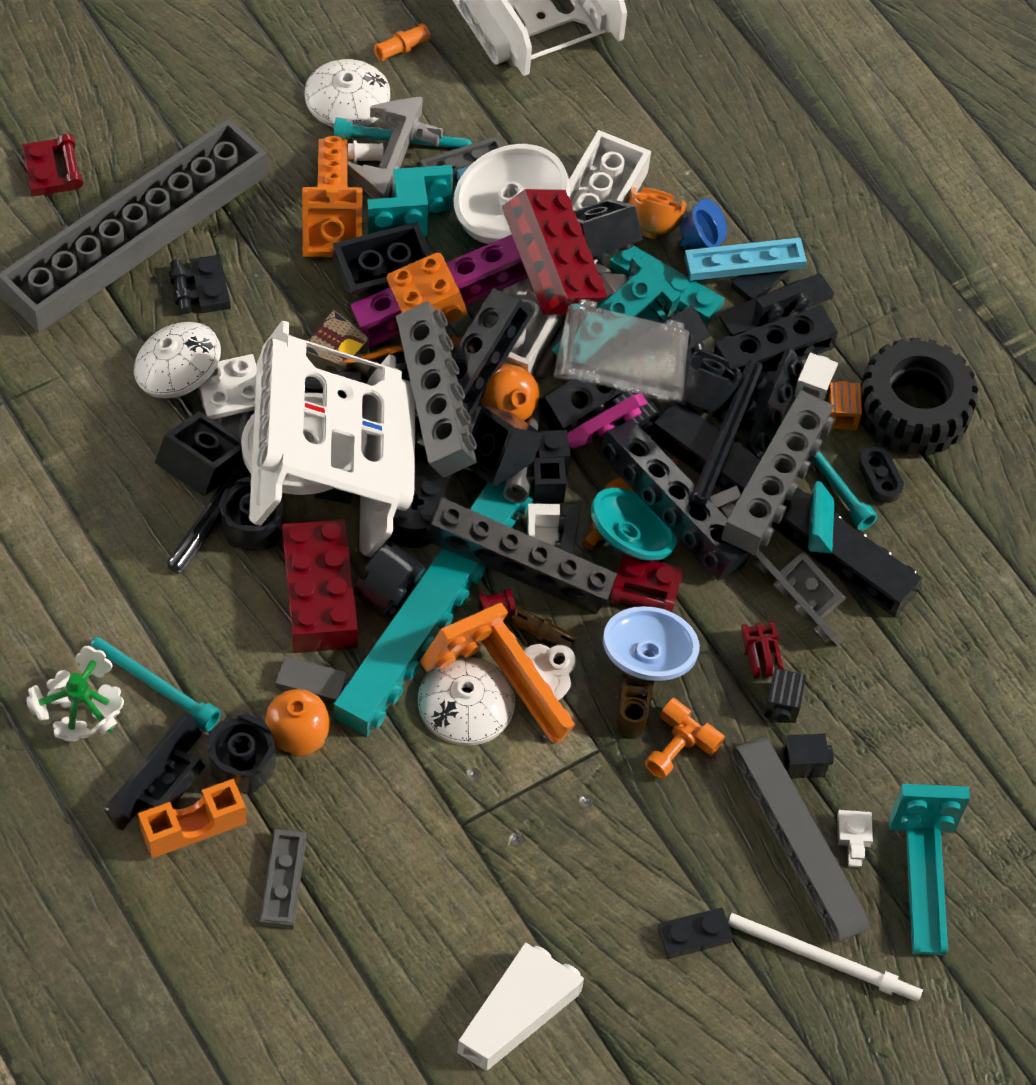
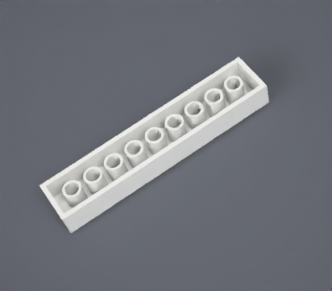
(604, 172)

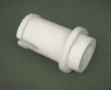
(364, 152)

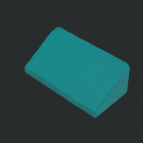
(821, 520)

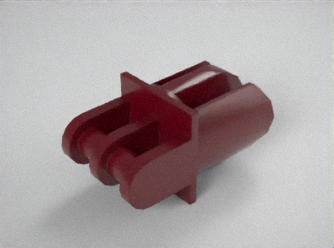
(762, 650)

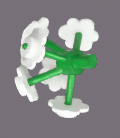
(74, 690)

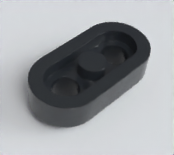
(881, 477)

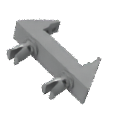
(405, 116)

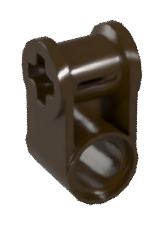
(634, 700)

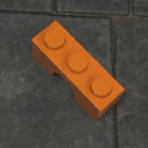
(172, 829)

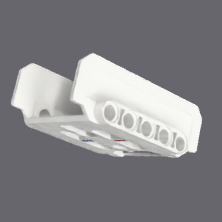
(508, 39)
(280, 449)

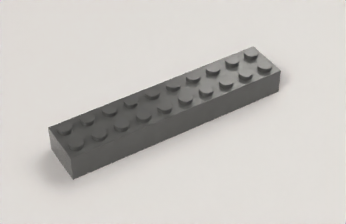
(132, 225)

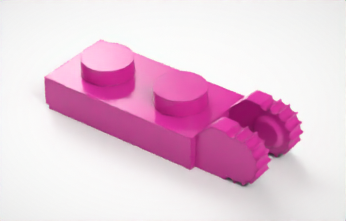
(605, 421)

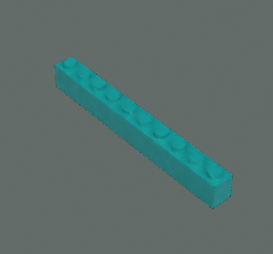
(417, 624)

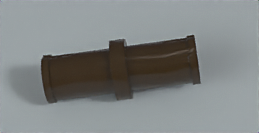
(542, 629)

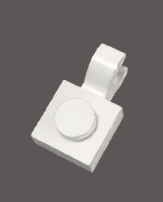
(854, 831)

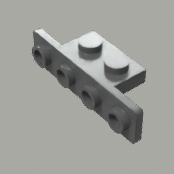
(809, 587)

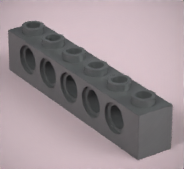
(436, 389)
(778, 472)

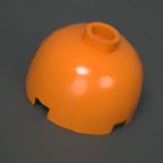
(656, 211)
(512, 391)
(298, 722)

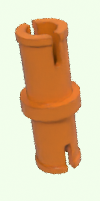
(402, 42)

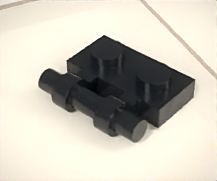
(209, 281)

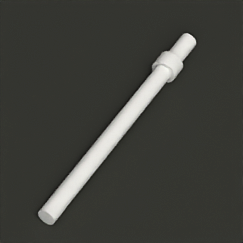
(887, 982)

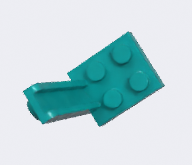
(641, 290)
(924, 814)

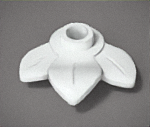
(555, 675)

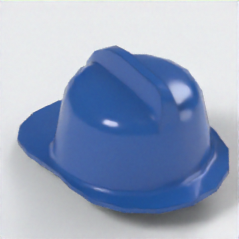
(703, 226)

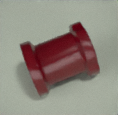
(505, 598)

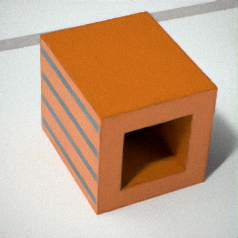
(847, 404)

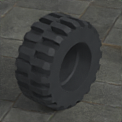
(926, 366)

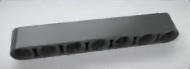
(801, 839)

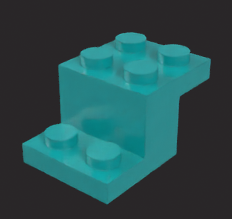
(413, 196)

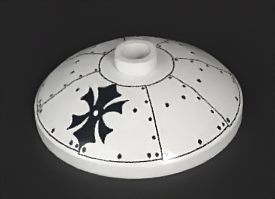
(345, 91)
(177, 359)
(464, 716)

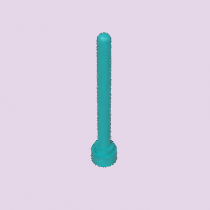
(346, 129)
(861, 514)
(204, 714)

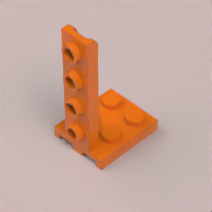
(331, 209)
(488, 630)

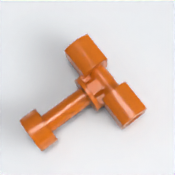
(686, 733)

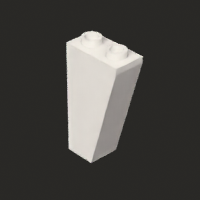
(520, 1004)

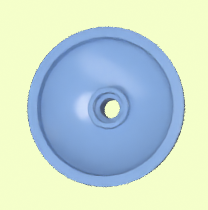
(651, 643)

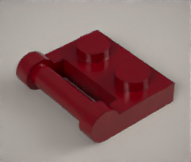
(42, 166)
(649, 578)

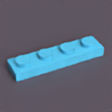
(745, 259)

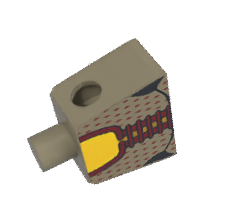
(341, 336)

